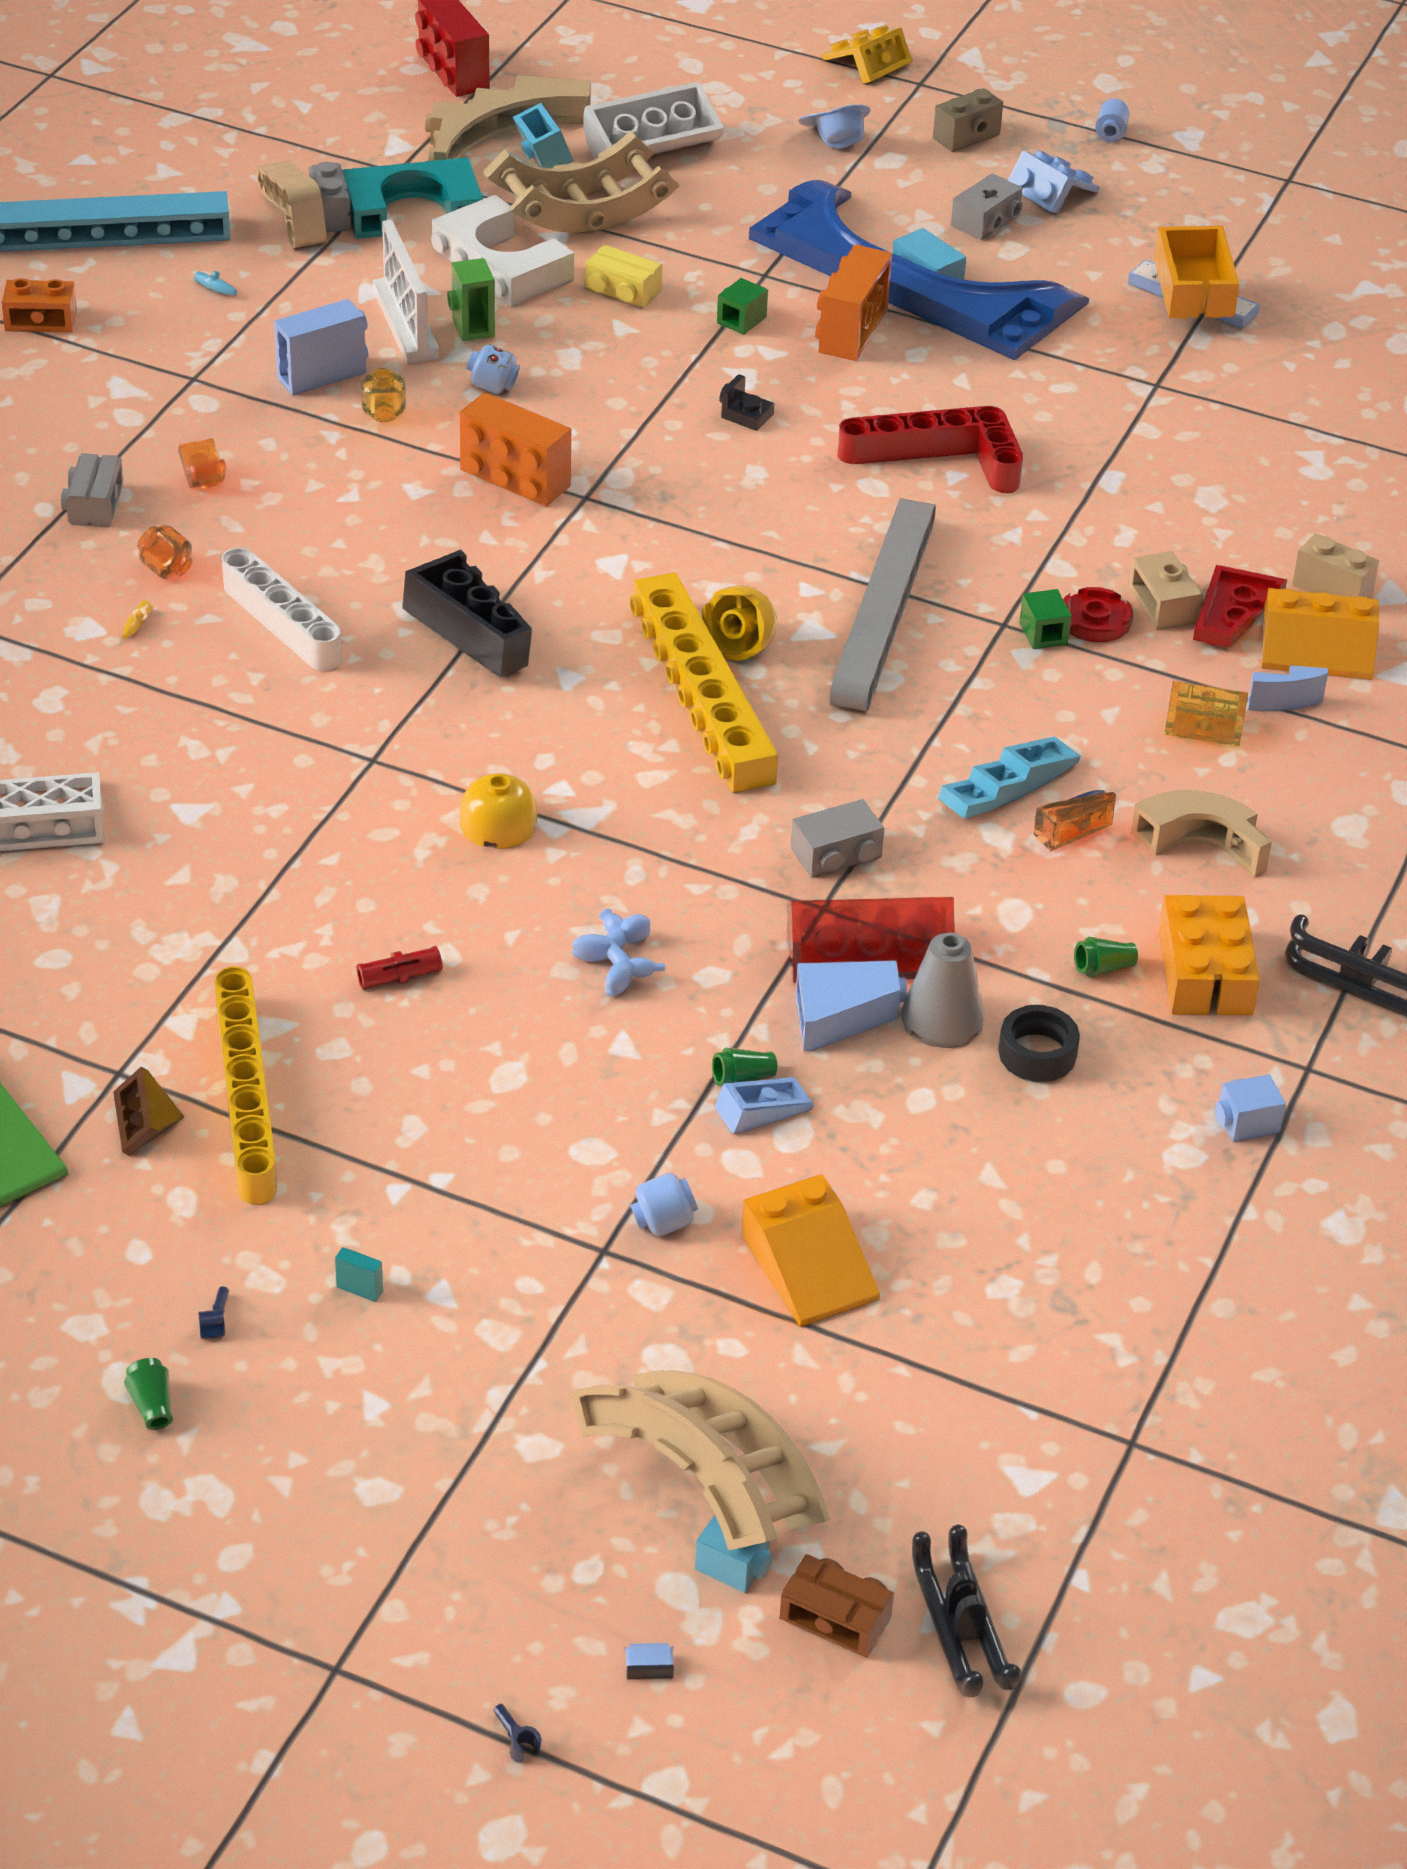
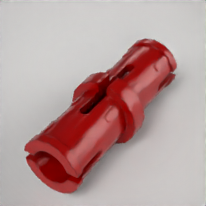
(399, 967)

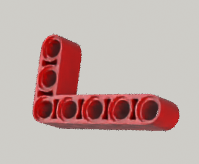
(937, 434)

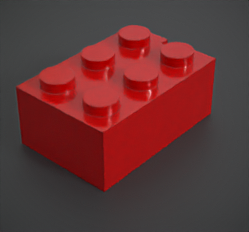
(453, 45)

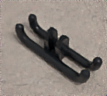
(1356, 971)
(961, 1614)

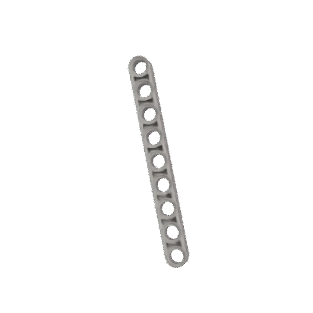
(882, 605)

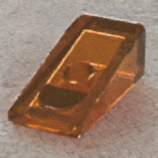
(1073, 819)

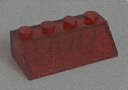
(867, 930)

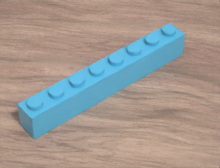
(114, 221)

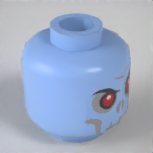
(493, 369)

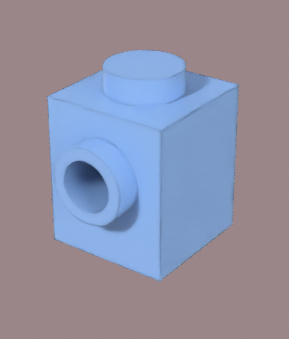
(1250, 1108)

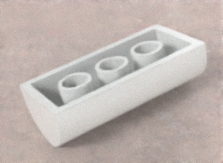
(660, 118)

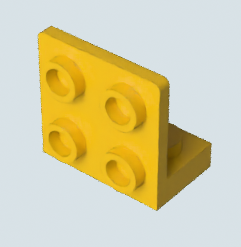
(874, 52)

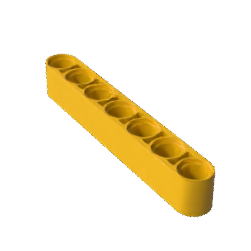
(245, 1086)

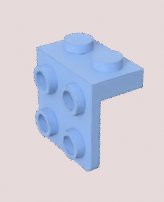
(1048, 179)

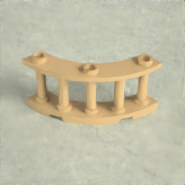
(544, 190)
(684, 1420)

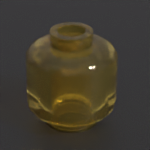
(383, 395)

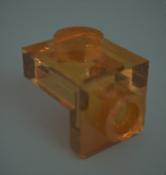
(202, 463)

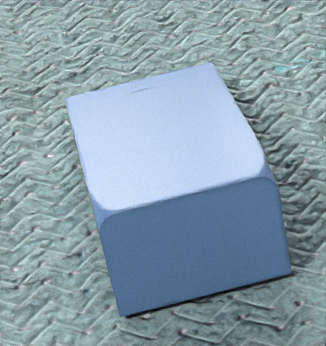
(761, 1102)

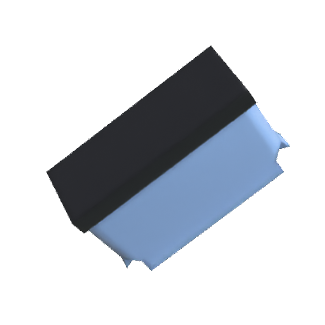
(649, 1661)

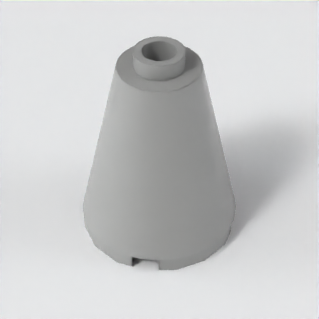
(945, 995)

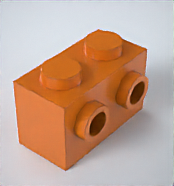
(39, 305)

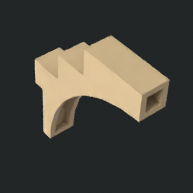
(462, 126)

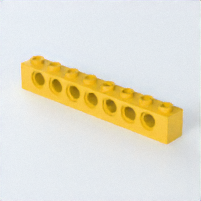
(704, 683)

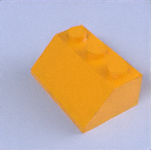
(1320, 632)

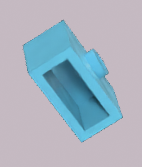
(542, 137)

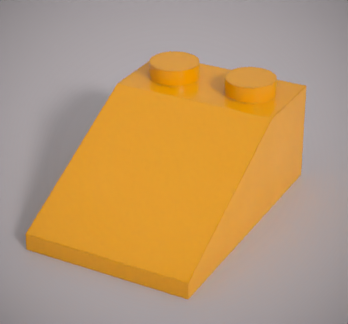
(808, 1249)

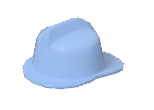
(839, 126)

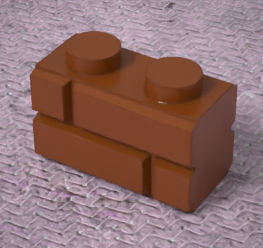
(837, 1604)

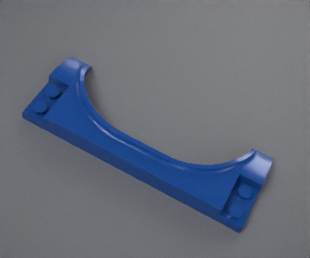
(992, 314)

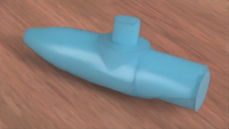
(214, 283)

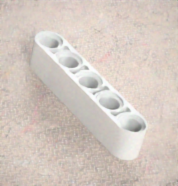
(282, 609)

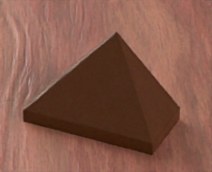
(143, 1110)

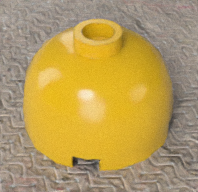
(740, 621)
(498, 811)

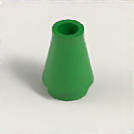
(1101, 956)
(742, 1065)
(150, 1390)

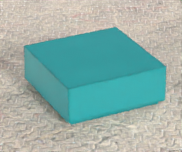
(359, 1274)

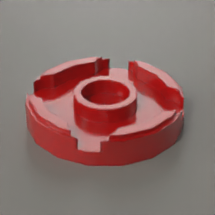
(1098, 614)

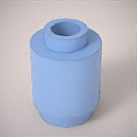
(1112, 120)

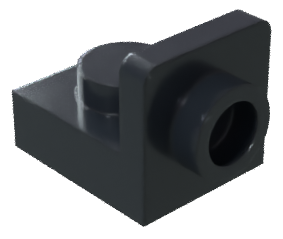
(743, 407)

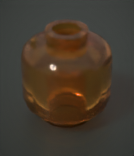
(165, 551)

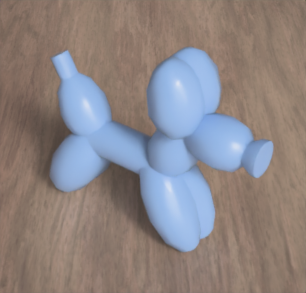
(600, 947)

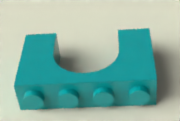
(373, 188)

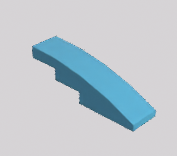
(1016, 774)

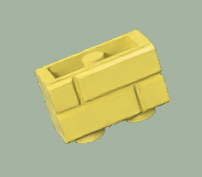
(623, 276)

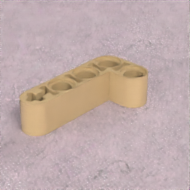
(296, 197)

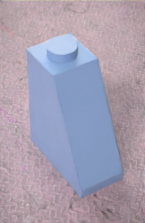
(846, 999)

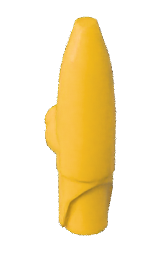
(137, 619)

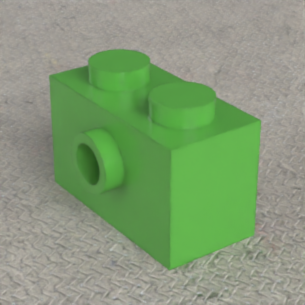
(472, 299)

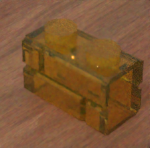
(1206, 713)

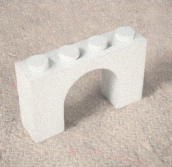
(518, 274)

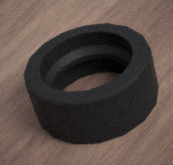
(1033, 1064)

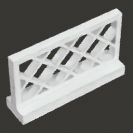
(404, 300)
(46, 822)

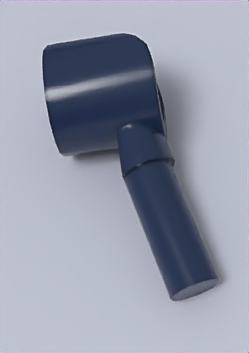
(212, 1321)
(518, 1734)

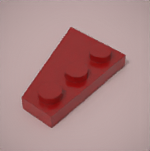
(1233, 604)

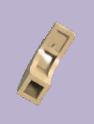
(1202, 818)

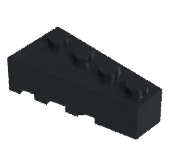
(468, 613)

